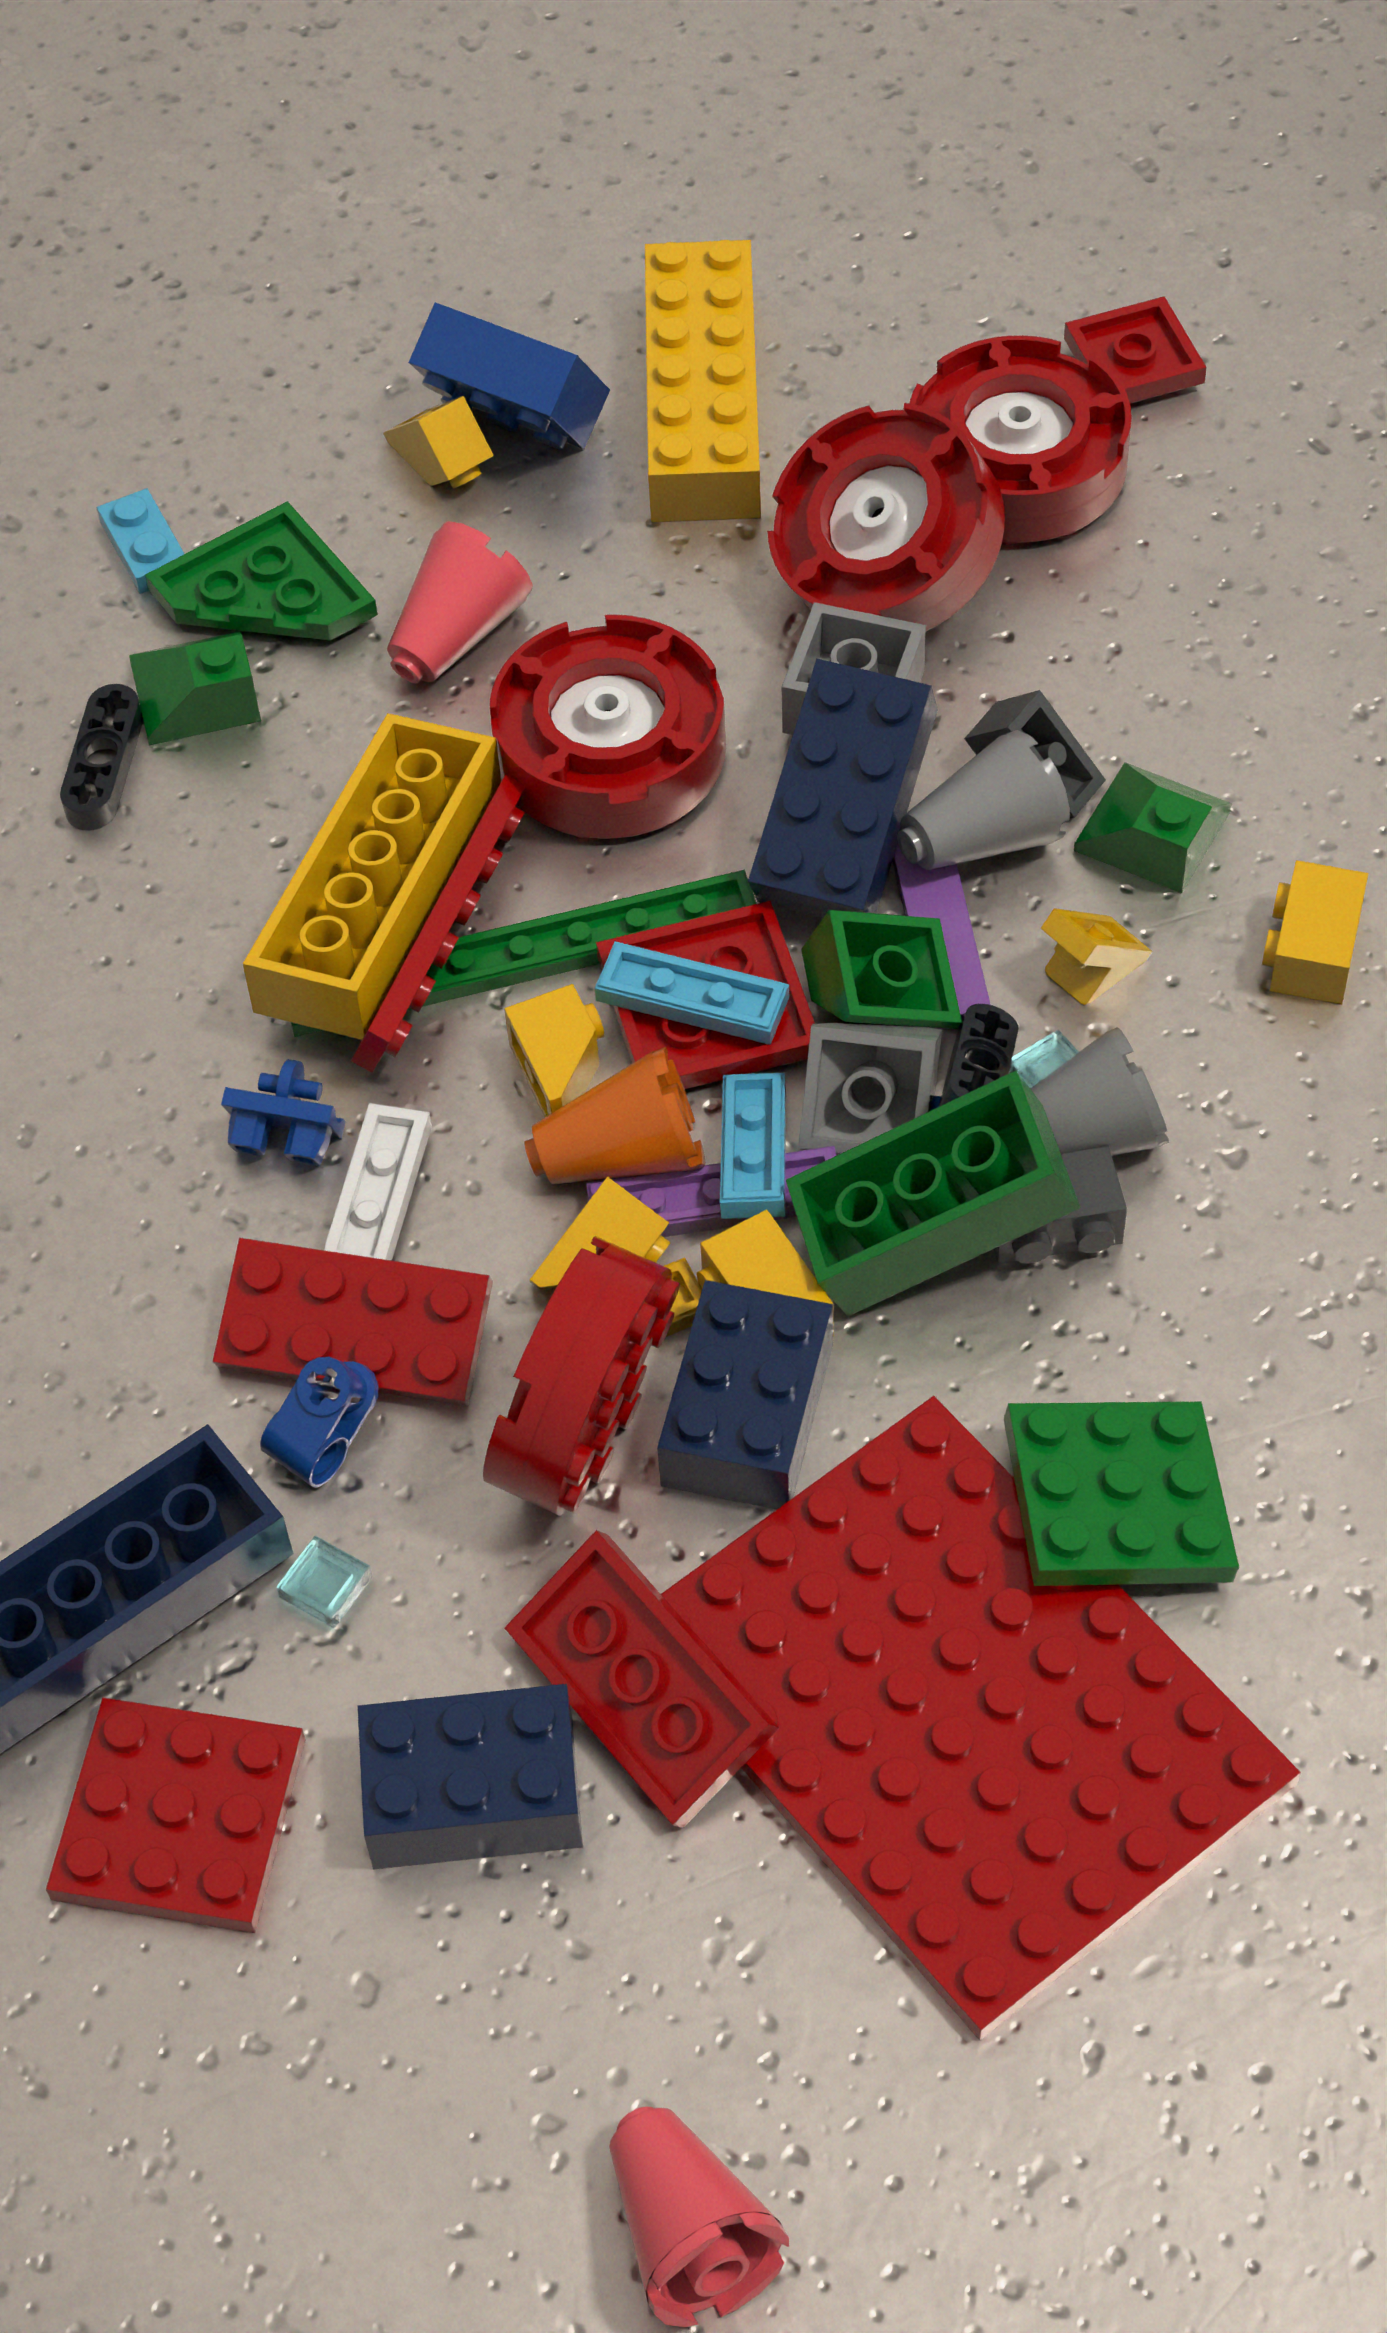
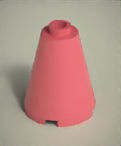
(454, 602)
(691, 2220)

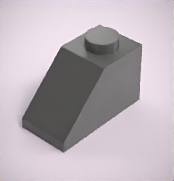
(1036, 717)

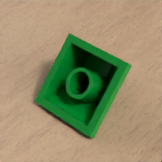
(195, 688)
(1152, 827)
(881, 970)

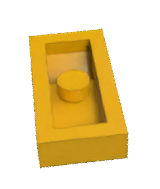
(1090, 953)

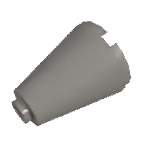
(988, 807)
(1102, 1100)

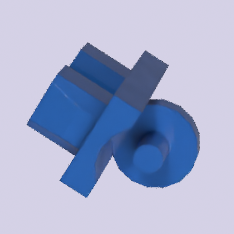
(308, 1122)

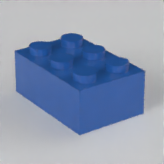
(509, 377)

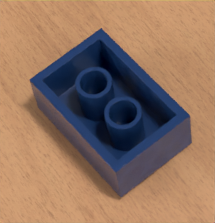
(746, 1395)
(469, 1776)

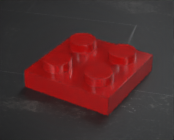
(1140, 346)

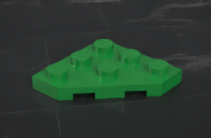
(264, 579)

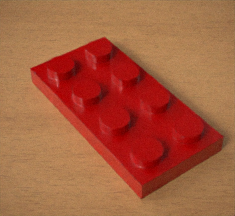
(400, 1319)
(641, 1679)

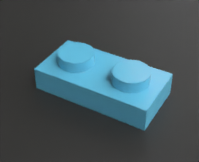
(139, 535)

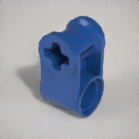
(318, 1420)

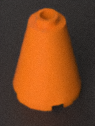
(620, 1128)

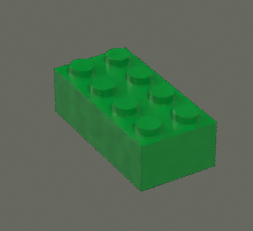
(932, 1194)

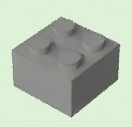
(852, 640)

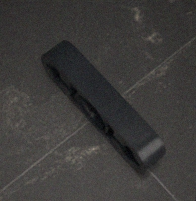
(107, 777)
(971, 1048)

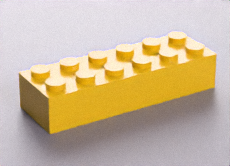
(701, 382)
(372, 876)

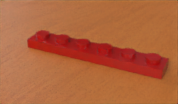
(435, 941)

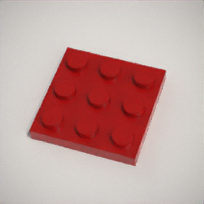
(736, 940)
(177, 1815)

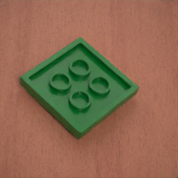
(1119, 1493)

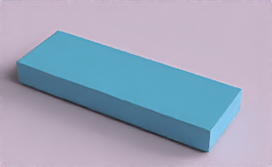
(692, 992)
(753, 1145)

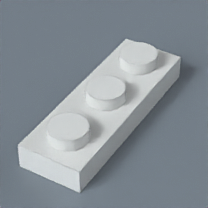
(379, 1182)

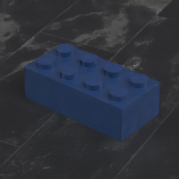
(843, 791)

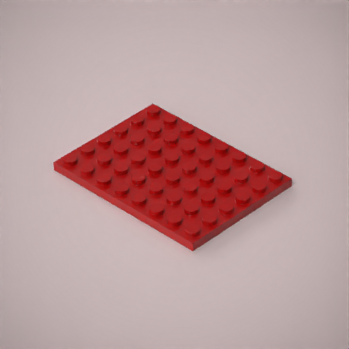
(963, 1745)

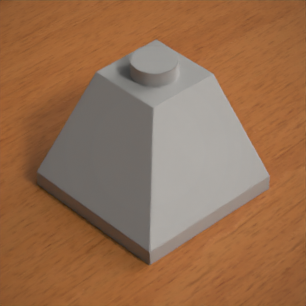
(866, 1081)

